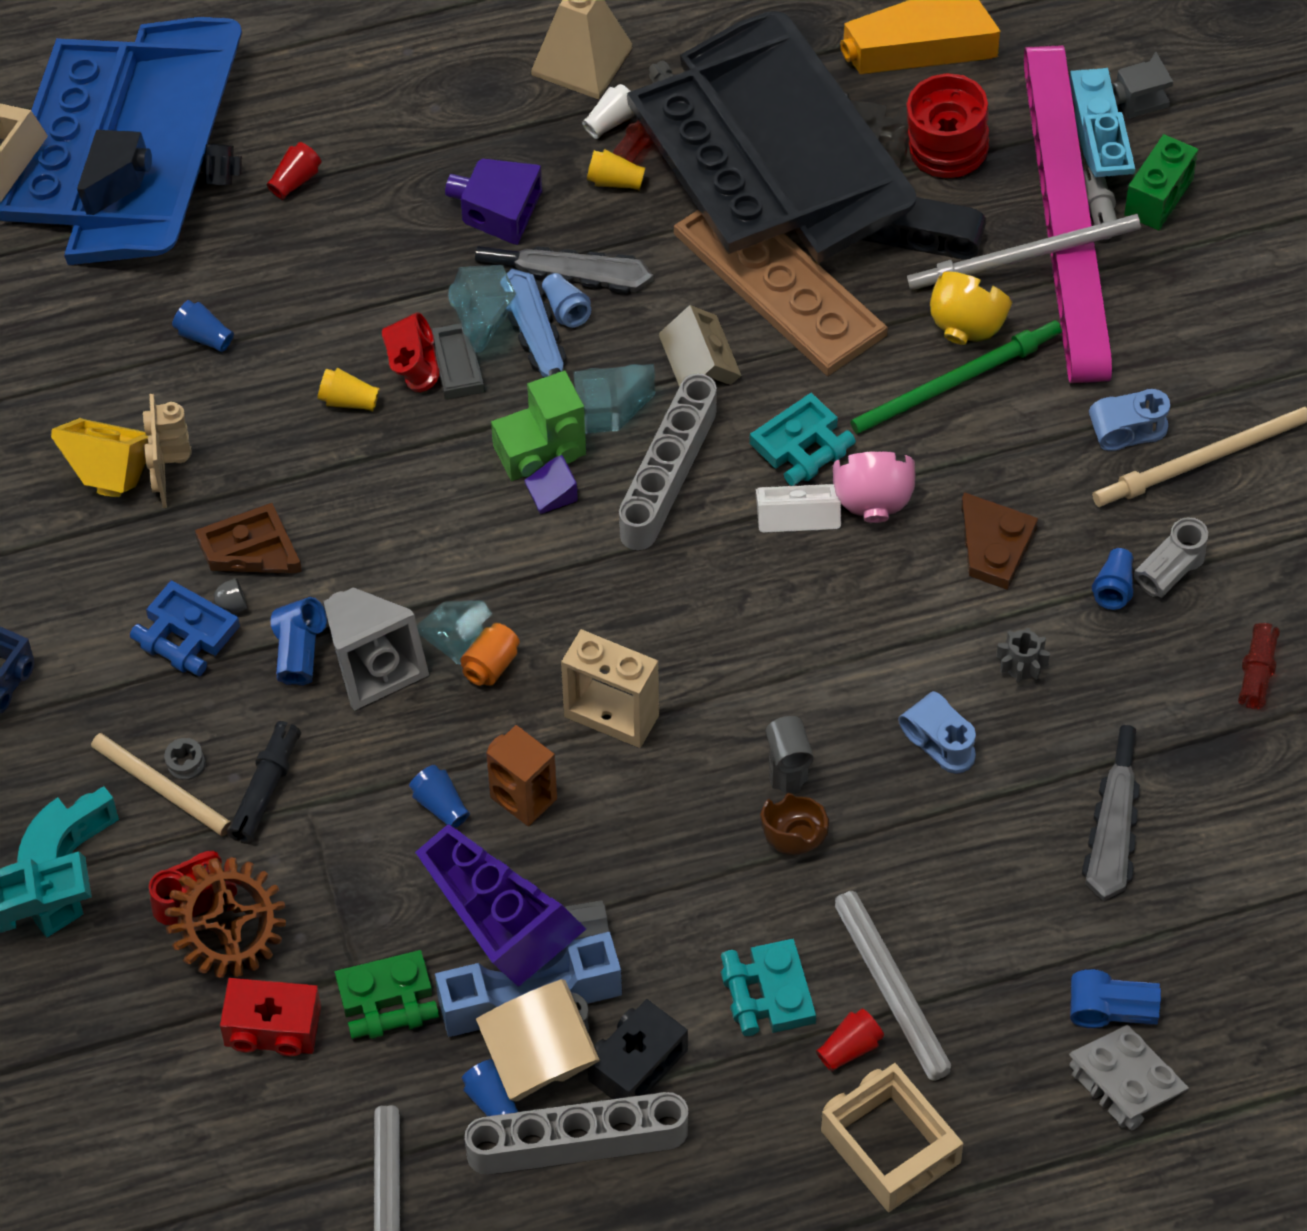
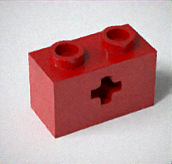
(252, 1004)

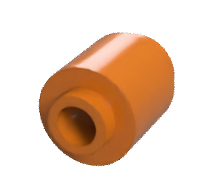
(489, 654)

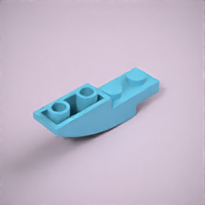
(1100, 124)

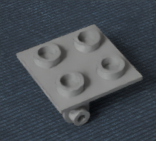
(1127, 1074)

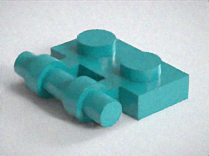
(795, 430)
(781, 984)

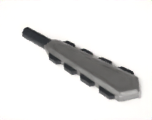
(592, 269)
(1111, 841)

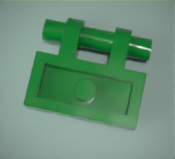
(382, 985)

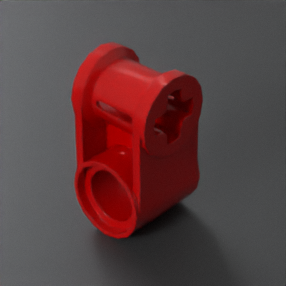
(412, 351)
(168, 880)

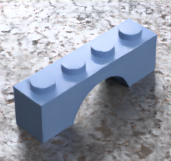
(473, 990)

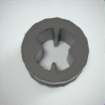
(191, 768)

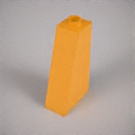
(920, 35)

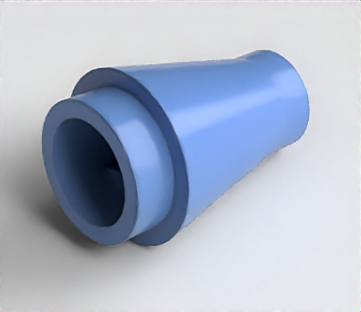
(568, 303)

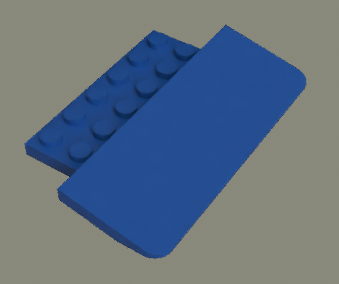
(157, 86)

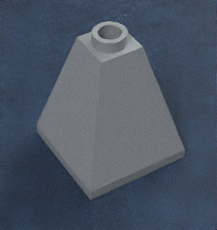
(374, 645)

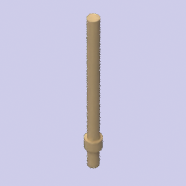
(1135, 483)

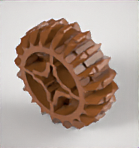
(231, 937)

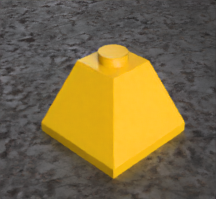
(103, 454)

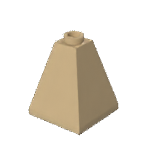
(582, 47)

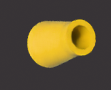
(614, 171)
(346, 391)

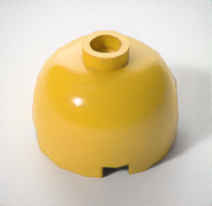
(966, 309)

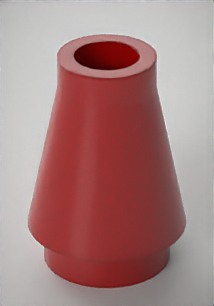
(295, 168)
(850, 1040)

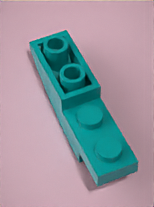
(40, 887)

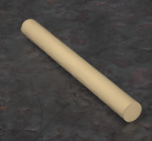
(161, 784)

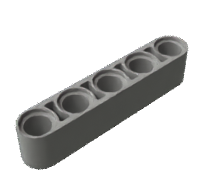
(690, 411)
(593, 1117)

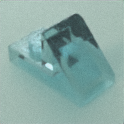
(454, 626)

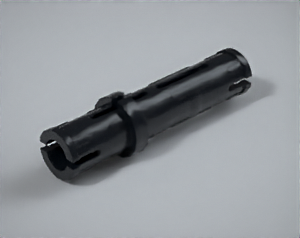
(270, 767)

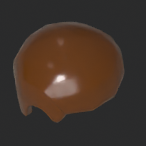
(794, 824)

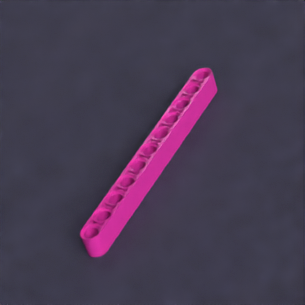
(1065, 211)

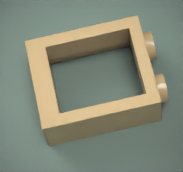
(22, 139)
(589, 700)
(915, 1173)

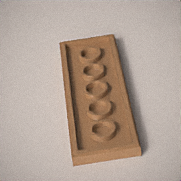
(790, 294)

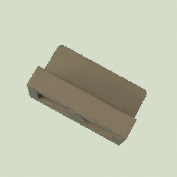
(698, 346)

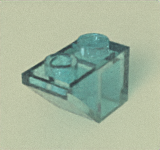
(481, 301)
(613, 394)

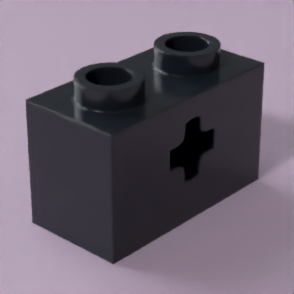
(635, 1074)

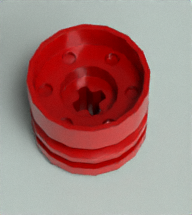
(948, 125)

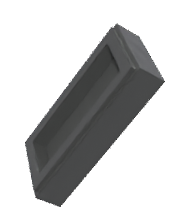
(456, 362)

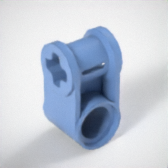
(1127, 421)
(940, 733)

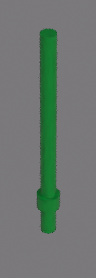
(1020, 345)

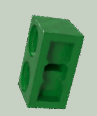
(1161, 181)

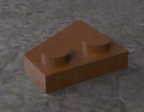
(995, 539)
(249, 543)

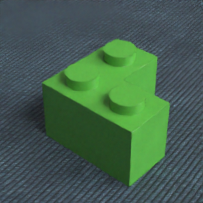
(543, 431)

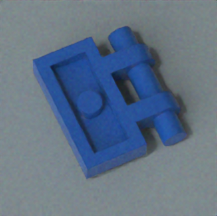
(190, 617)

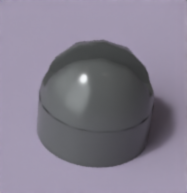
(230, 596)

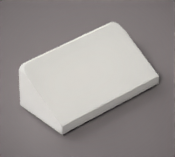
(798, 508)

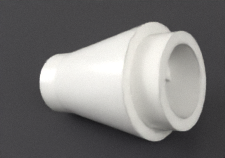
(609, 112)

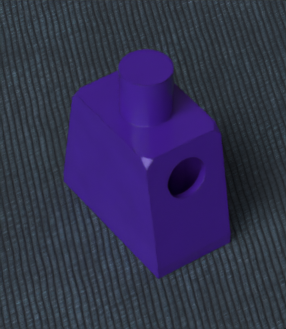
(498, 197)

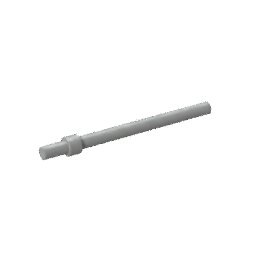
(1027, 251)

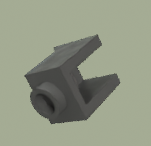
(1141, 87)

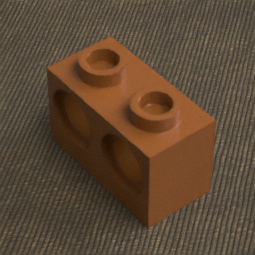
(521, 775)

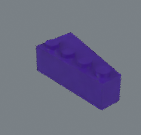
(502, 910)

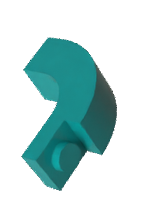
(56, 834)

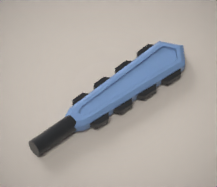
(532, 320)

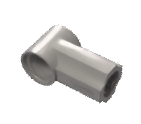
(1173, 558)

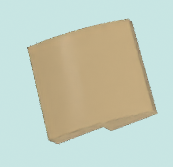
(537, 1039)

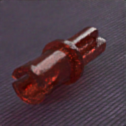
(633, 142)

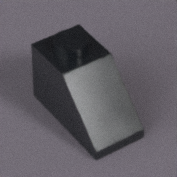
(113, 168)

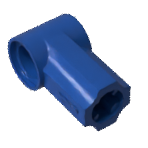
(296, 630)
(1101, 1000)

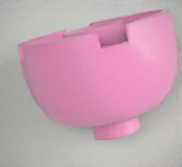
(874, 484)

